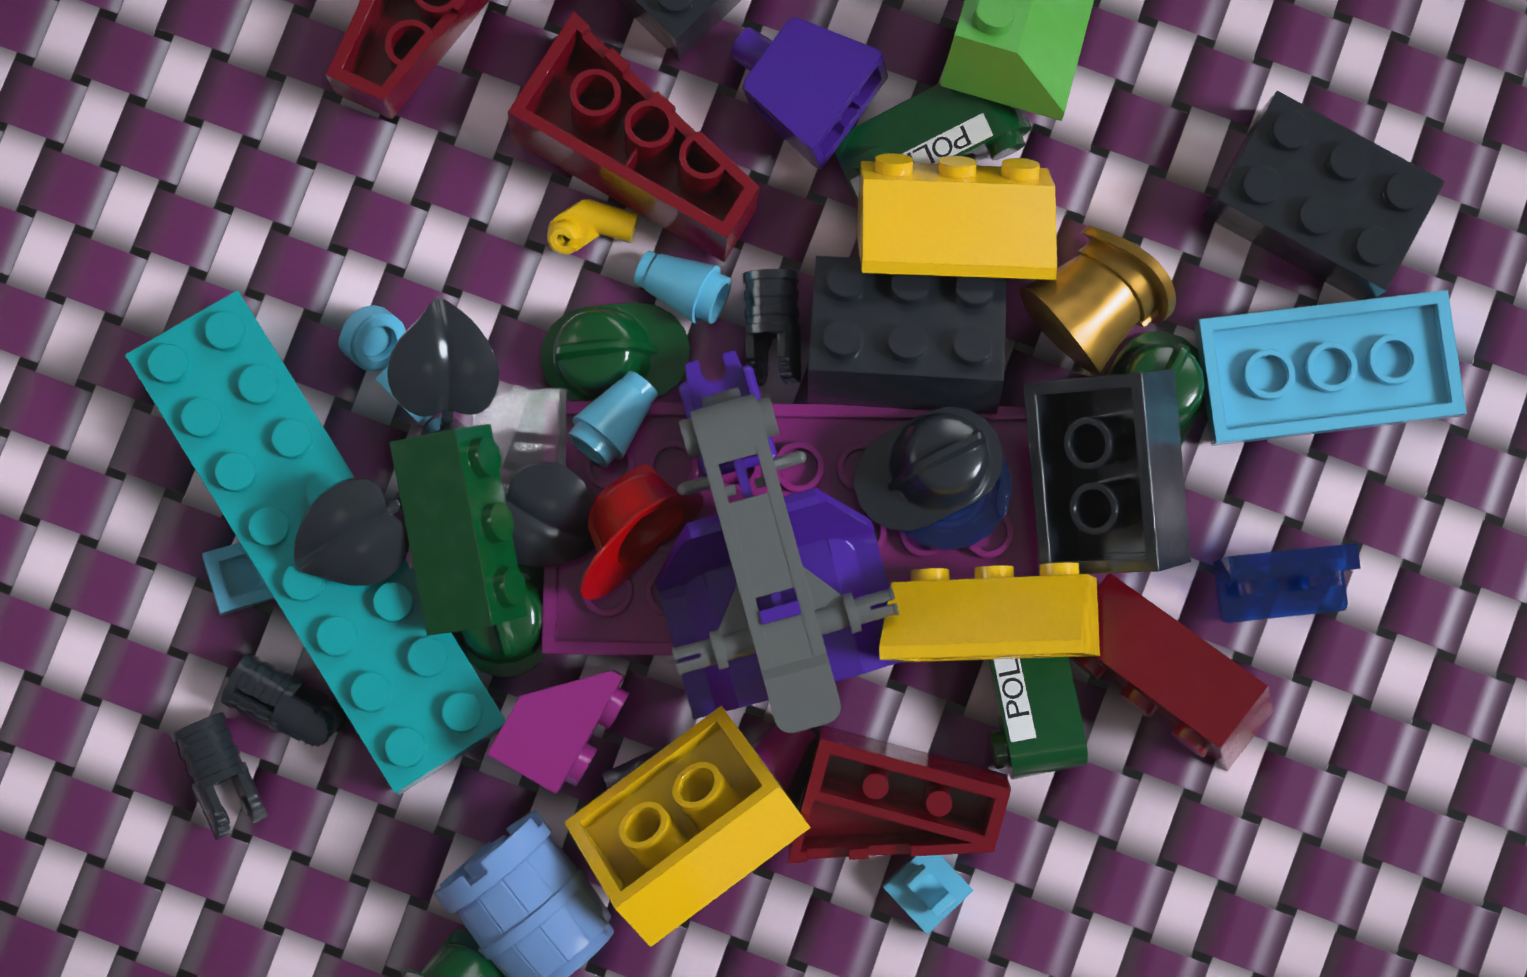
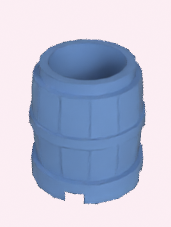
(528, 904)

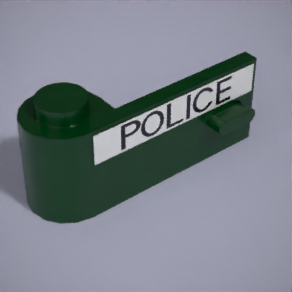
(932, 127)
(1037, 717)

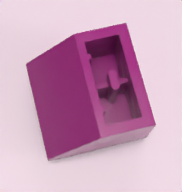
(551, 729)

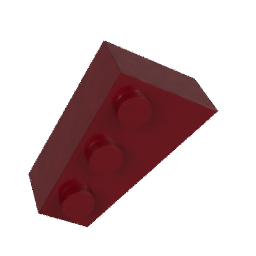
(1176, 675)
(895, 800)

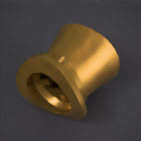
(1100, 298)

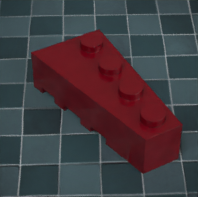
(395, 48)
(629, 143)

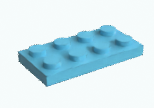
(1330, 368)

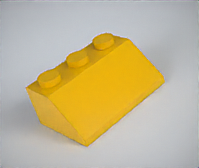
(957, 218)
(993, 615)
(685, 827)

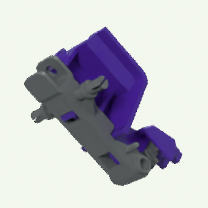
(774, 586)

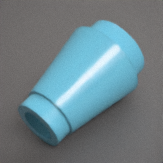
(684, 285)
(613, 419)

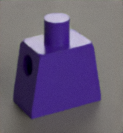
(809, 84)

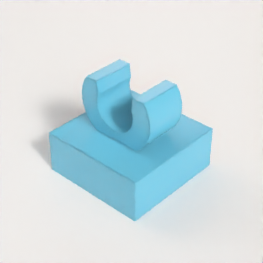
(927, 890)

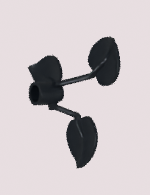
(446, 369)

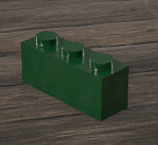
(459, 529)

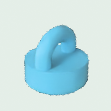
(370, 337)

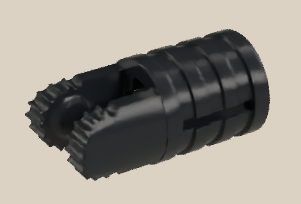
(772, 314)
(282, 702)
(211, 760)

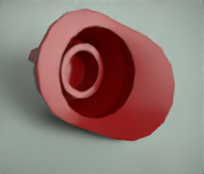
(630, 524)

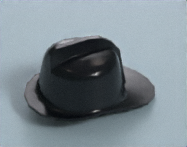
(928, 469)

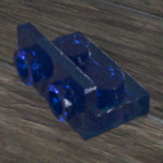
(1284, 582)

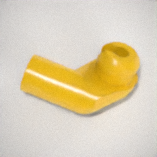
(588, 221)

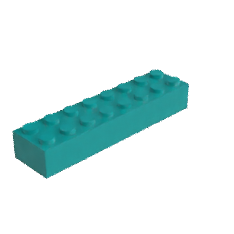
(264, 467)

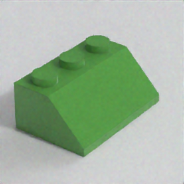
(1018, 52)

